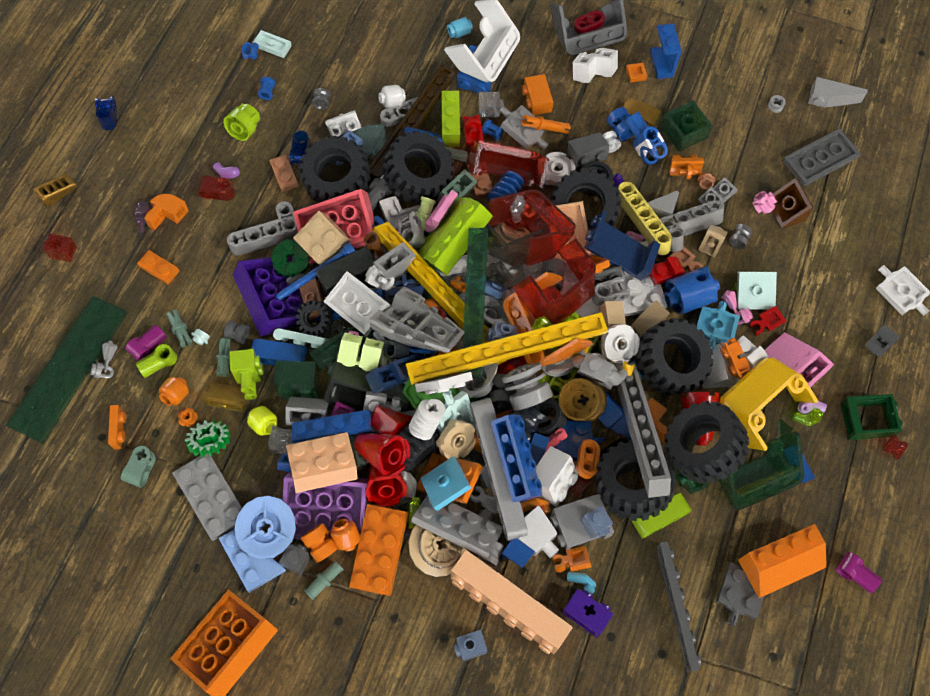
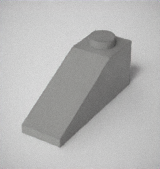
(831, 93)

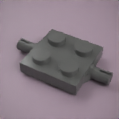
(738, 595)

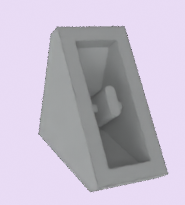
(664, 205)
(395, 261)

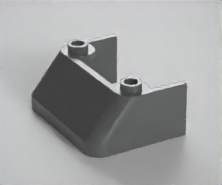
(612, 31)

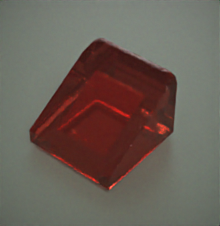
(580, 486)

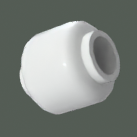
(392, 96)

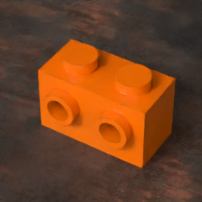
(537, 94)

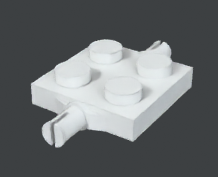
(903, 290)

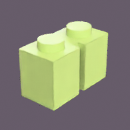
(350, 349)

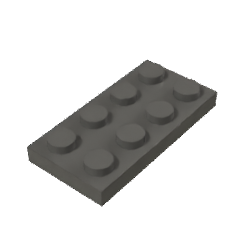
(821, 157)

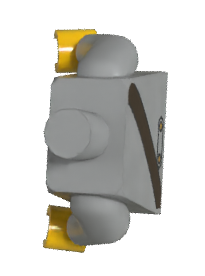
(599, 370)

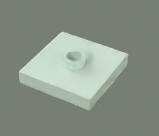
(756, 290)

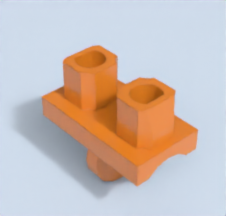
(686, 166)

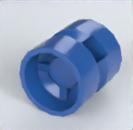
(617, 122)

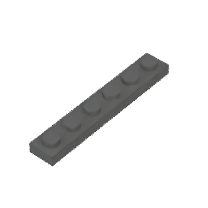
(680, 614)

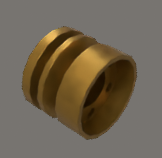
(572, 398)

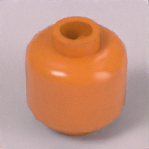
(173, 391)
(345, 534)

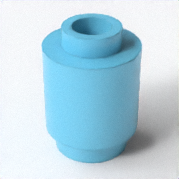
(459, 27)

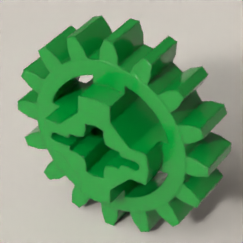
(207, 438)

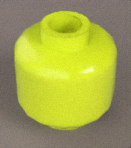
(261, 420)

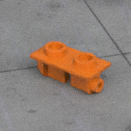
(731, 351)

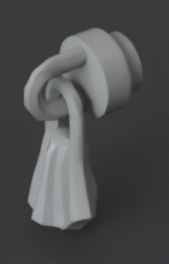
(109, 350)

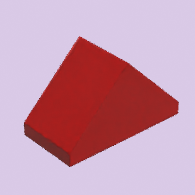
(389, 421)

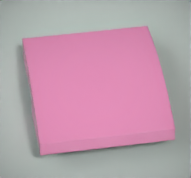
(440, 211)

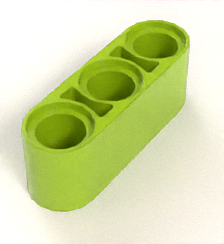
(676, 509)

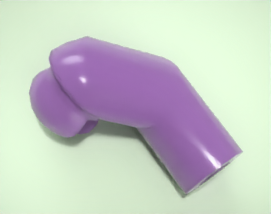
(227, 172)

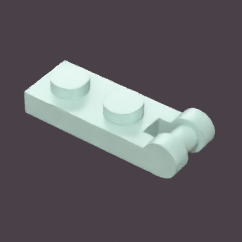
(299, 338)

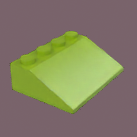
(450, 239)

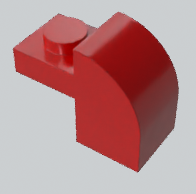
(666, 270)

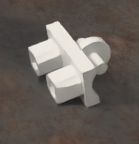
(343, 123)
(378, 280)

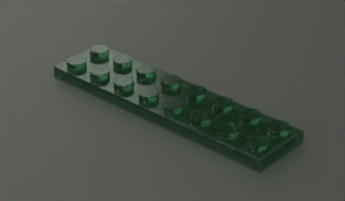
(66, 370)

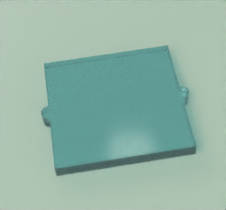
(372, 137)

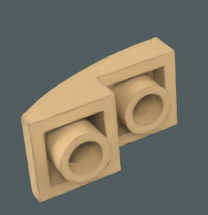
(650, 317)

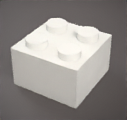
(556, 475)

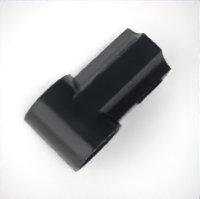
(391, 348)

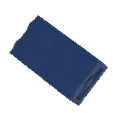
(620, 249)

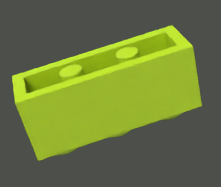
(451, 118)

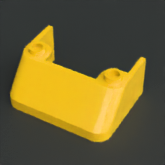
(758, 389)

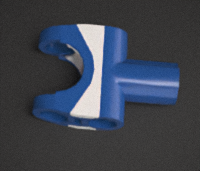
(646, 139)

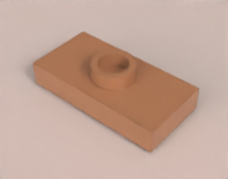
(312, 292)

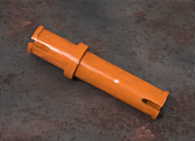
(540, 123)

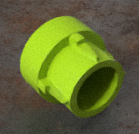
(242, 122)

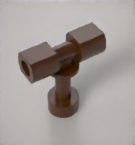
(373, 242)

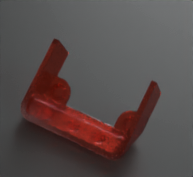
(499, 158)
(536, 215)
(550, 301)

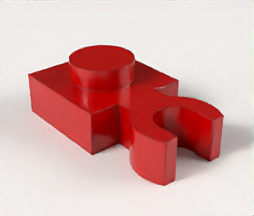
(769, 319)

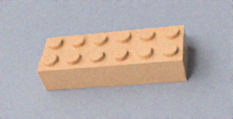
(510, 602)

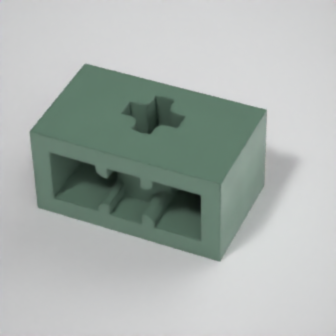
(461, 184)

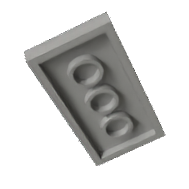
(209, 495)
(459, 526)

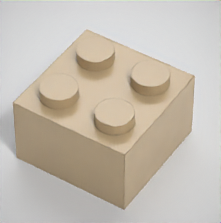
(321, 238)

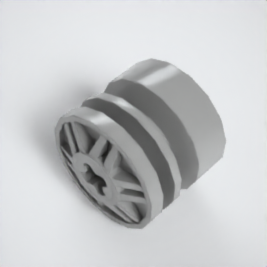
(528, 389)

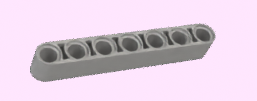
(509, 511)

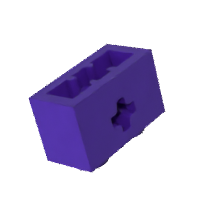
(596, 620)

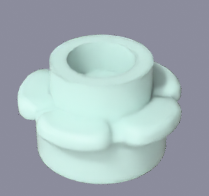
(200, 337)

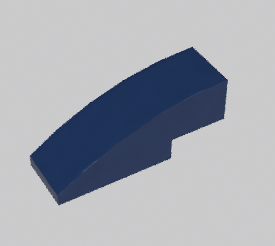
(392, 374)

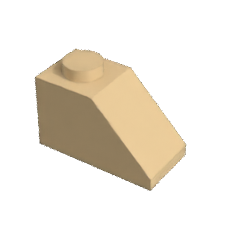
(713, 240)

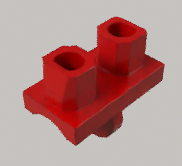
(472, 128)

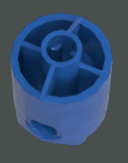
(691, 290)

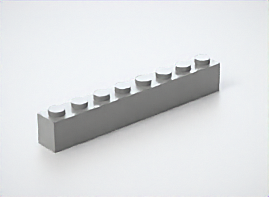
(644, 435)

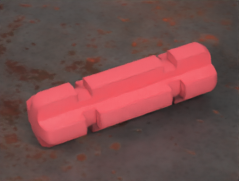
(560, 434)

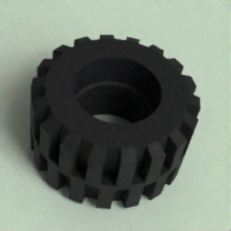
(419, 448)

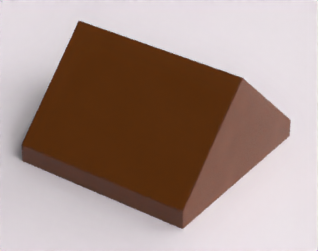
(791, 204)

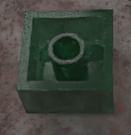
(686, 125)
(296, 379)

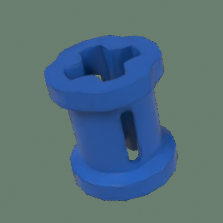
(266, 88)
(497, 133)

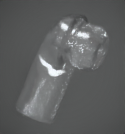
(517, 207)

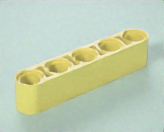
(644, 217)

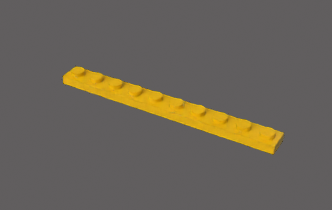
(427, 277)
(506, 348)

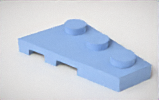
(251, 570)

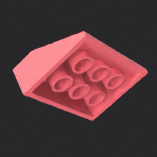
(349, 212)

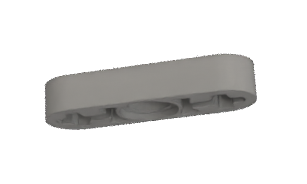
(395, 109)

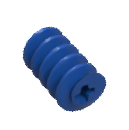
(507, 185)

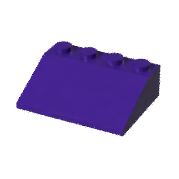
(258, 286)

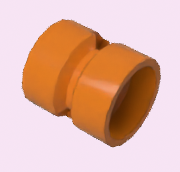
(319, 542)

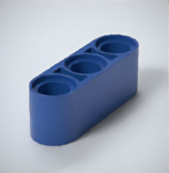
(278, 351)

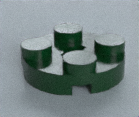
(290, 268)

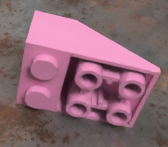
(800, 357)

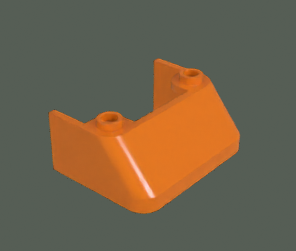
(522, 318)

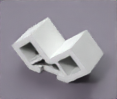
(602, 62)

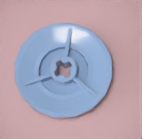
(252, 520)

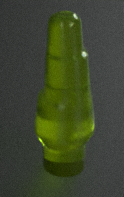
(413, 507)

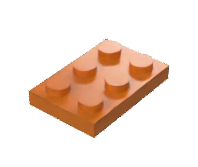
(471, 470)

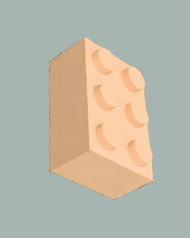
(321, 462)

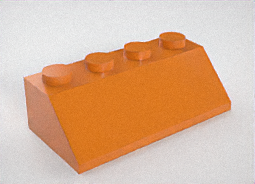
(785, 561)

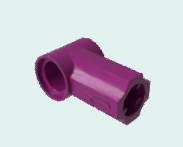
(143, 346)
(852, 568)

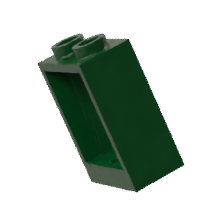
(852, 419)

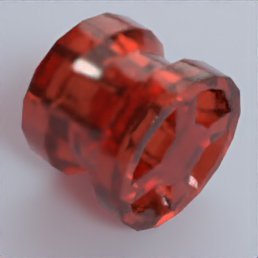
(895, 446)

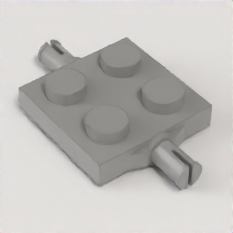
(523, 135)

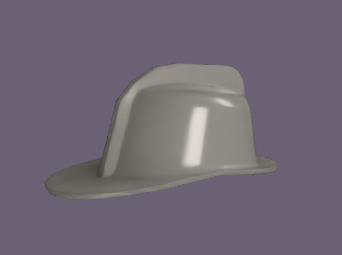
(494, 312)
(481, 386)

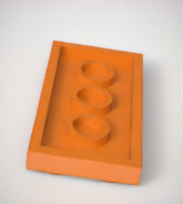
(378, 550)

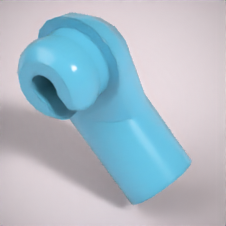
(583, 578)

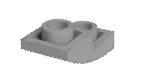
(720, 192)

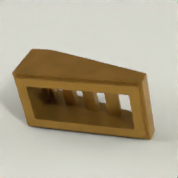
(47, 187)

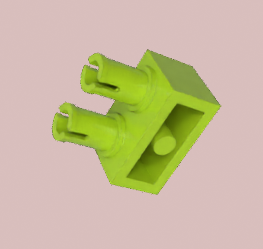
(246, 371)

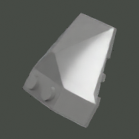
(416, 323)

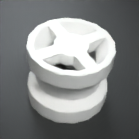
(611, 138)

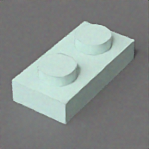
(272, 44)

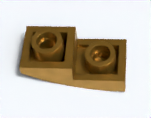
(648, 112)

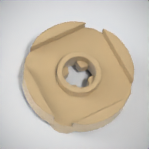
(454, 430)

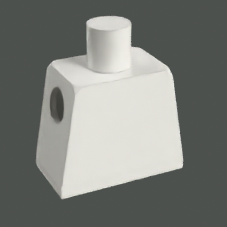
(539, 533)

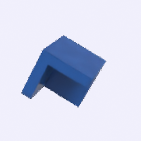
(517, 553)

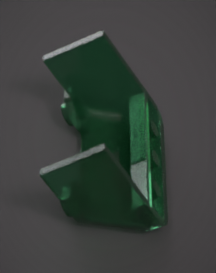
(770, 474)

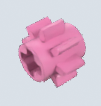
(764, 202)

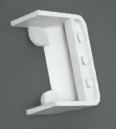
(495, 48)

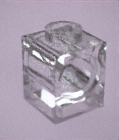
(489, 104)

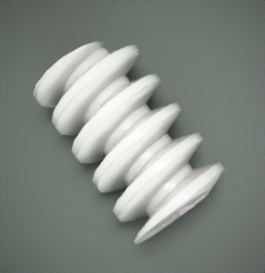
(426, 418)

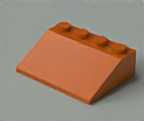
(223, 645)

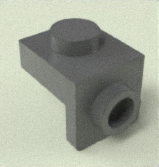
(882, 341)

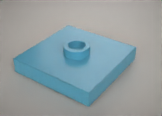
(445, 483)

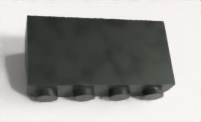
(350, 386)

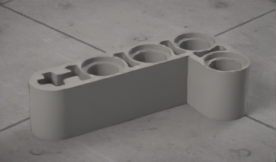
(692, 221)
(264, 239)

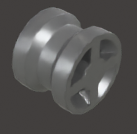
(321, 99)

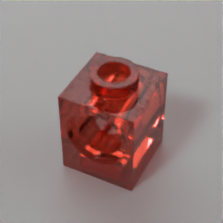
(66, 247)

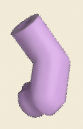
(807, 407)

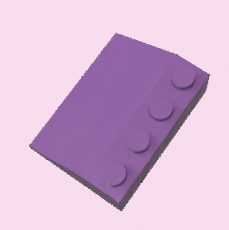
(326, 504)

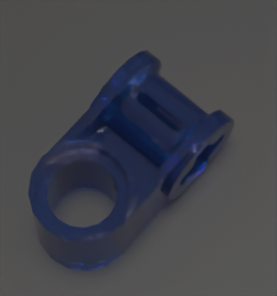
(106, 112)
(298, 149)

